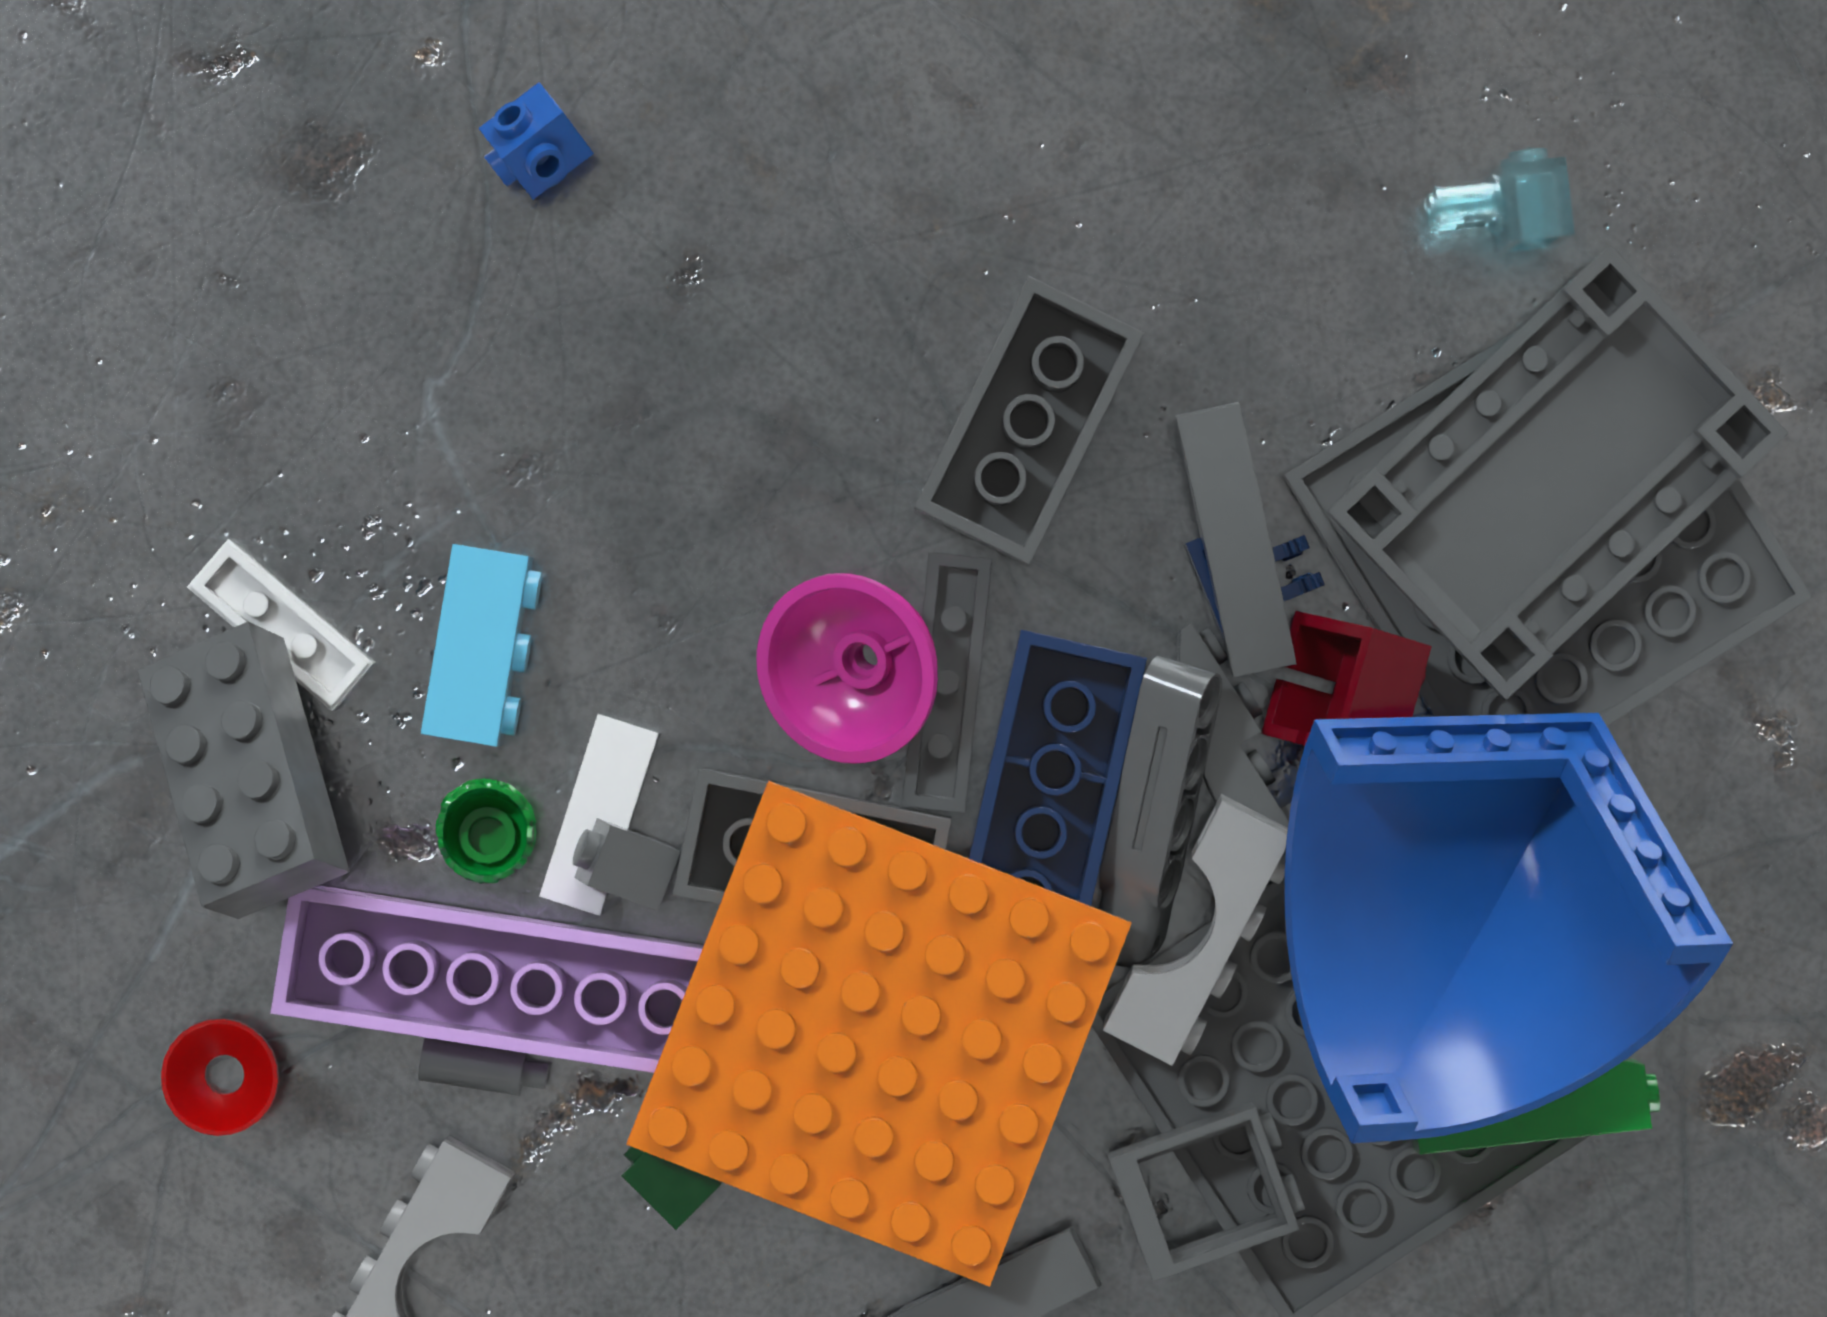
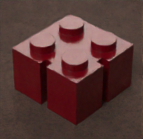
(1372, 671)

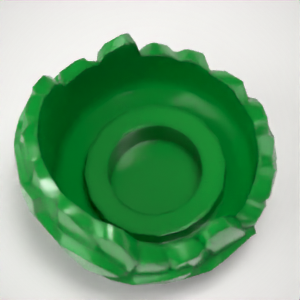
(485, 830)

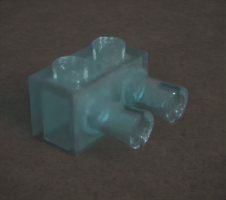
(1520, 203)

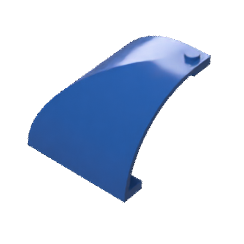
(1481, 916)

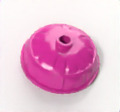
(823, 685)

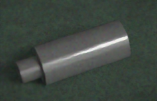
(479, 1067)

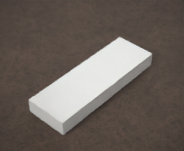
(248, 592)
(605, 790)

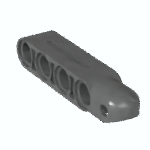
(1157, 801)

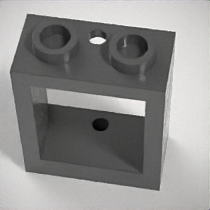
(1280, 1189)

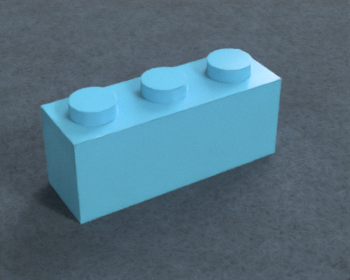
(480, 646)

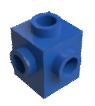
(533, 142)

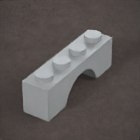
(1163, 1002)
(454, 1196)

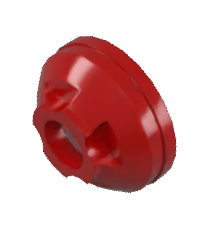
(187, 1083)

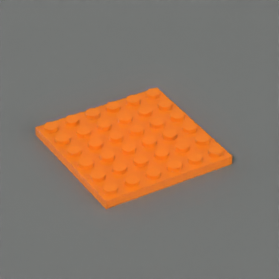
(879, 1033)

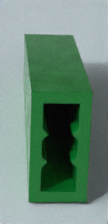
(1607, 1105)

